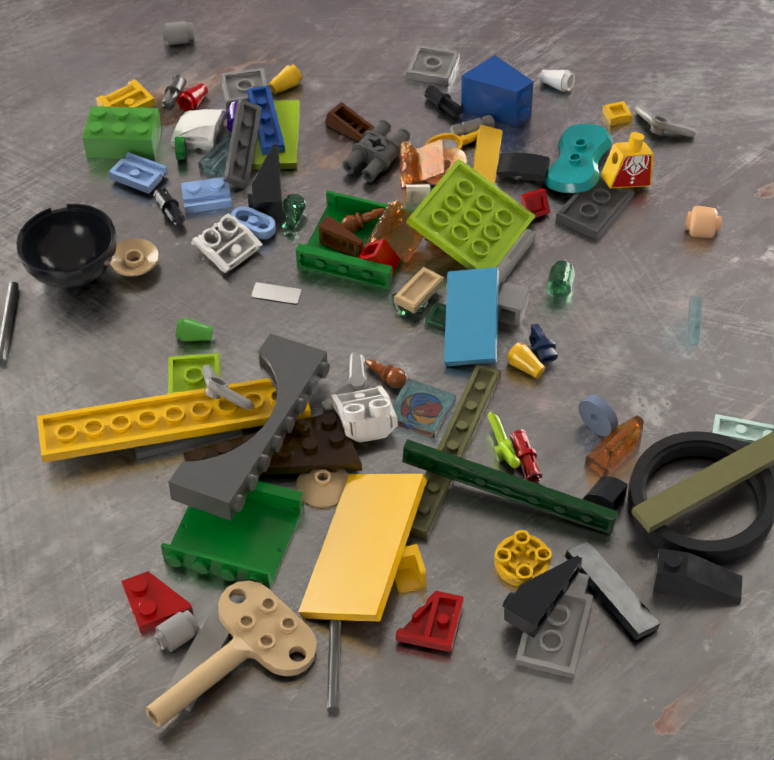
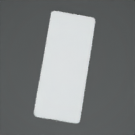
(276, 293)

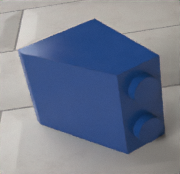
(497, 91)

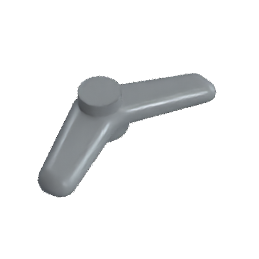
(662, 124)
(356, 382)
(218, 388)

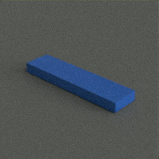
(269, 128)

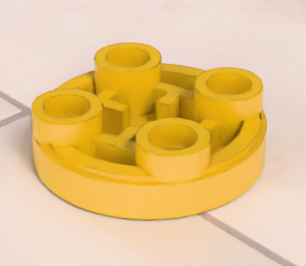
(521, 558)

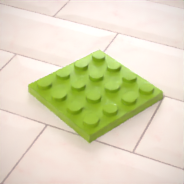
(470, 218)

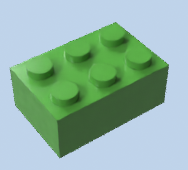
(119, 130)

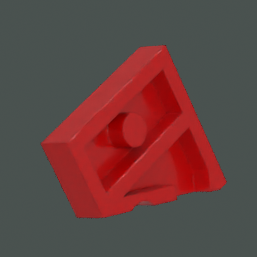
(152, 600)
(434, 623)

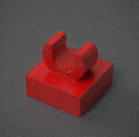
(536, 202)

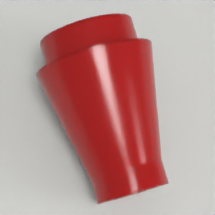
(192, 97)

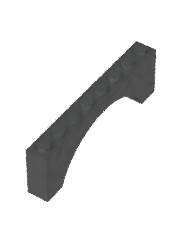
(224, 481)

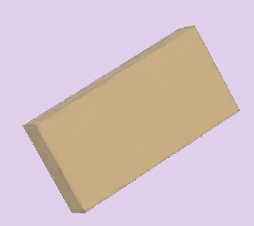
(418, 290)

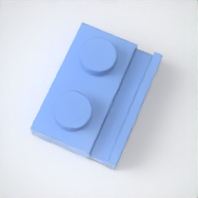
(138, 172)
(206, 195)

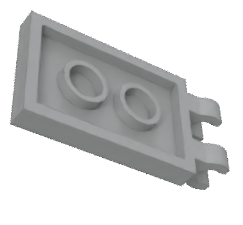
(561, 637)

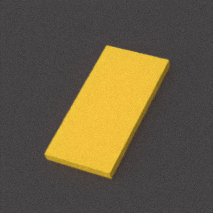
(363, 547)

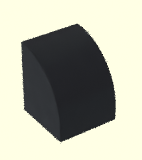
(607, 492)

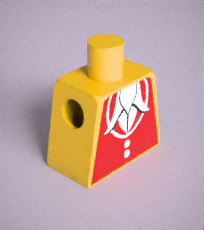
(629, 164)

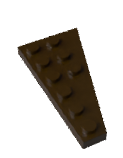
(311, 445)

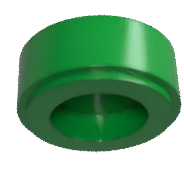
(180, 148)

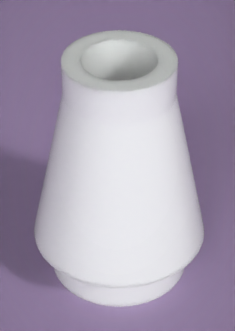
(558, 79)

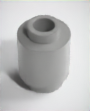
(178, 32)
(176, 631)

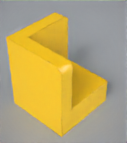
(411, 570)

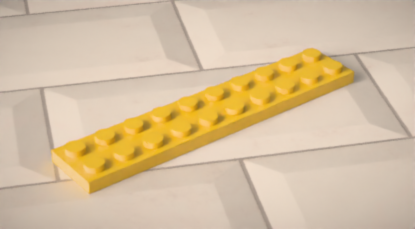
(153, 420)

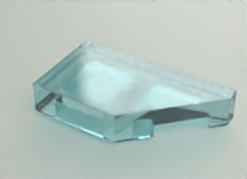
(694, 319)

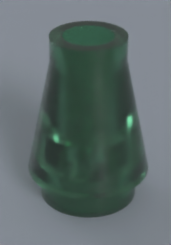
(293, 210)

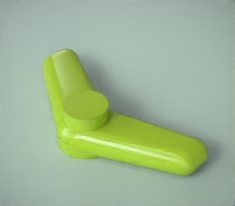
(504, 449)

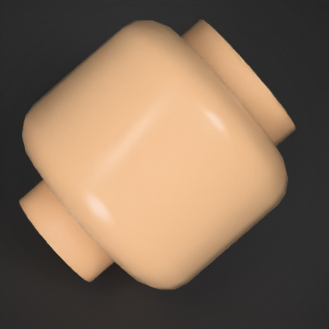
(703, 222)

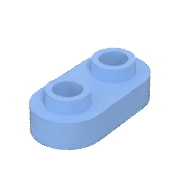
(258, 223)

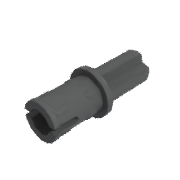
(172, 92)

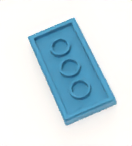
(471, 317)

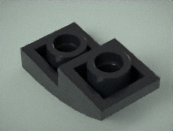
(523, 164)

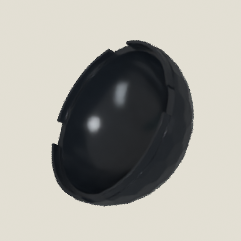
(67, 245)

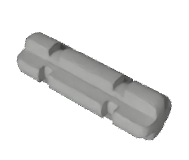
(472, 125)

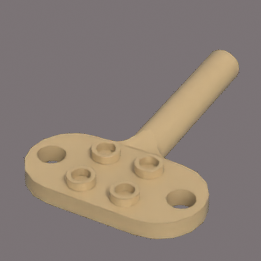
(260, 630)

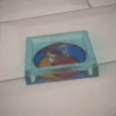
(423, 407)

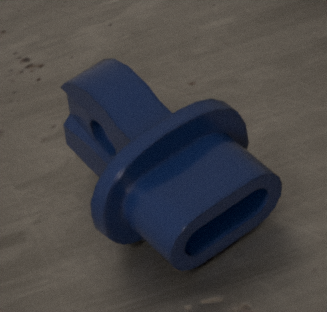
(541, 346)

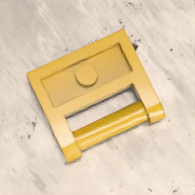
(129, 96)

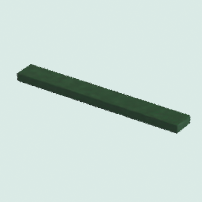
(509, 487)

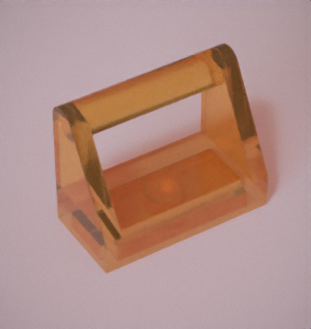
(616, 446)

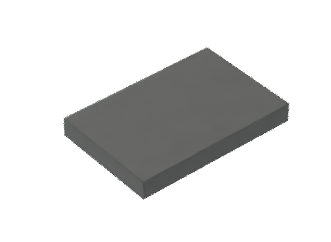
(595, 209)

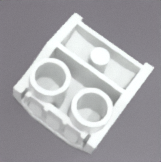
(200, 128)
(227, 243)
(365, 414)

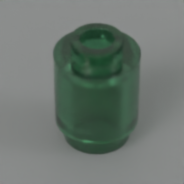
(560, 279)

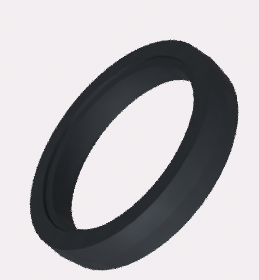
(710, 445)

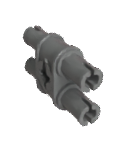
(376, 150)

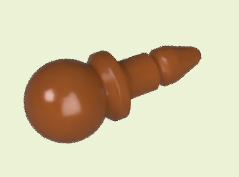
(354, 223)
(393, 376)

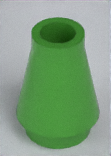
(192, 330)

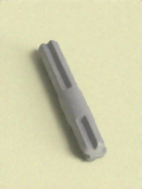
(515, 254)

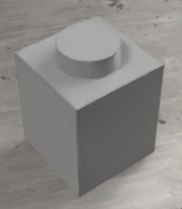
(512, 303)

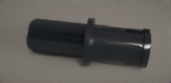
(443, 101)
(169, 206)

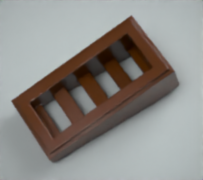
(340, 115)
(339, 238)

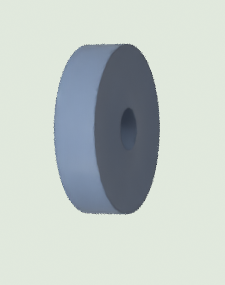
(598, 415)

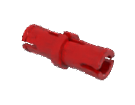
(526, 455)

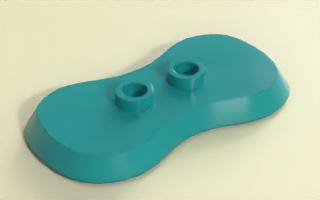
(578, 158)

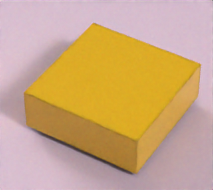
(617, 113)

